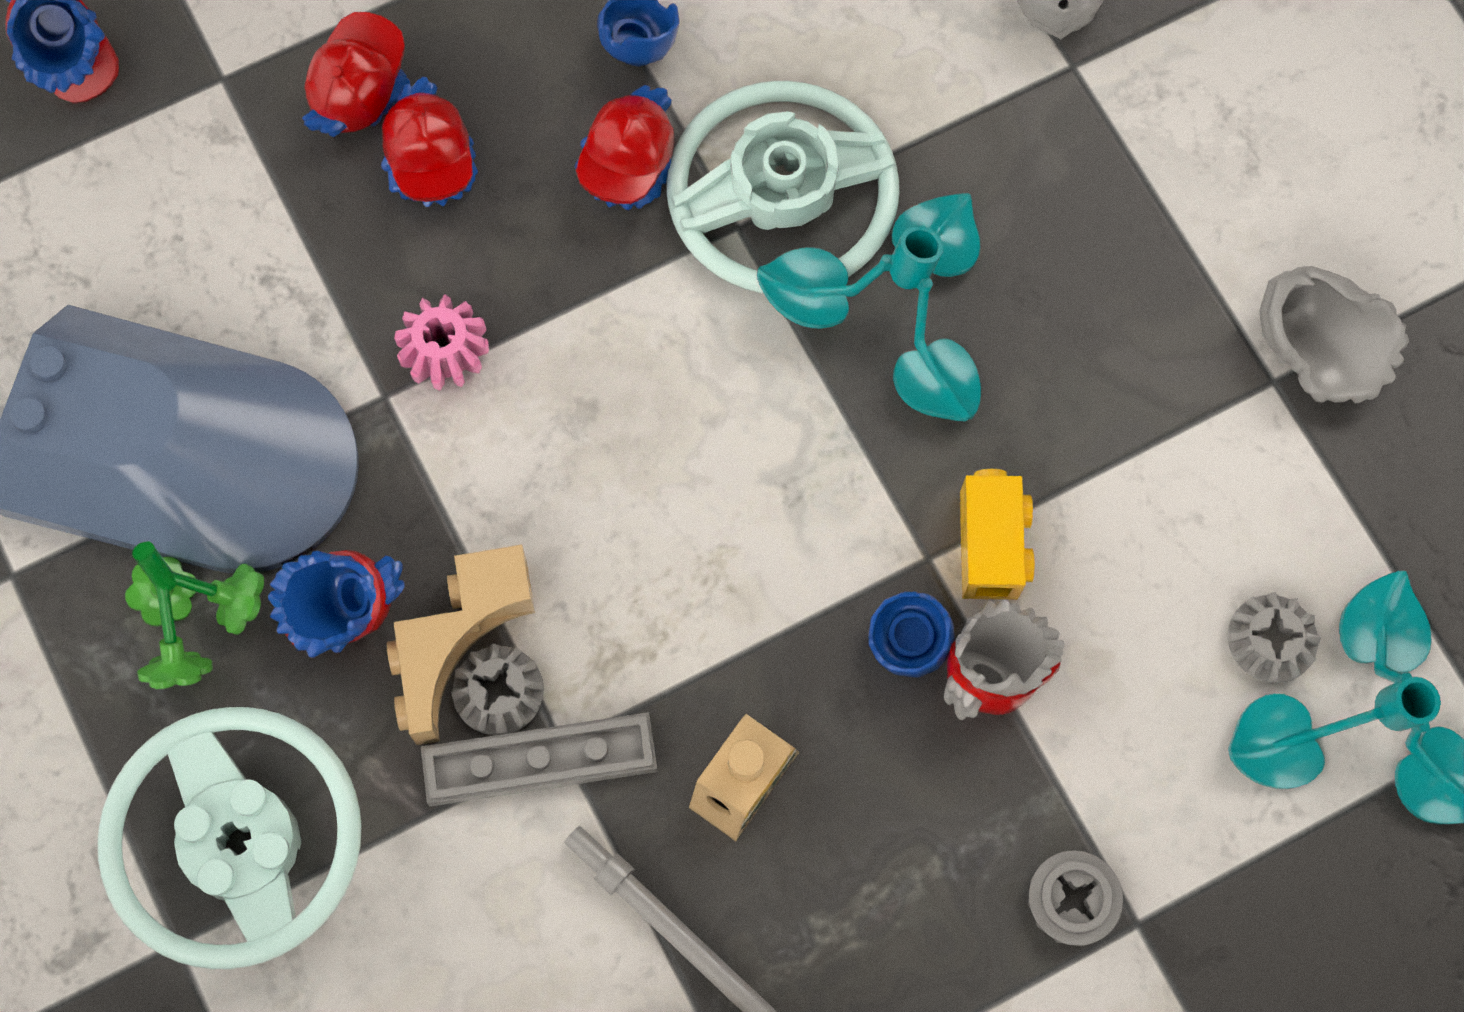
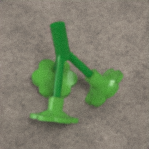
(164, 596)

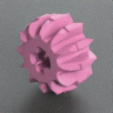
(425, 355)

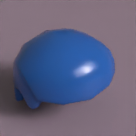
(638, 30)
(911, 634)

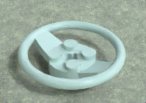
(752, 188)
(215, 806)

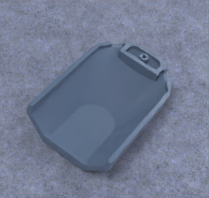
(172, 445)

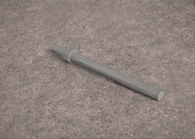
(616, 876)

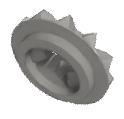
(1256, 654)
(506, 714)
(1102, 904)

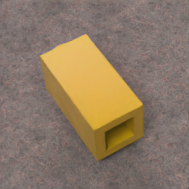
(993, 536)

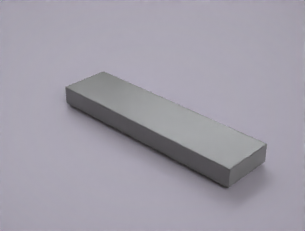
(538, 759)

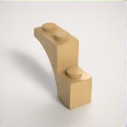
(490, 590)

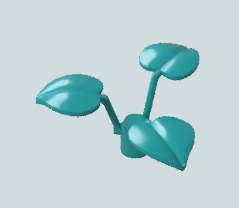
(927, 239)
(1381, 627)

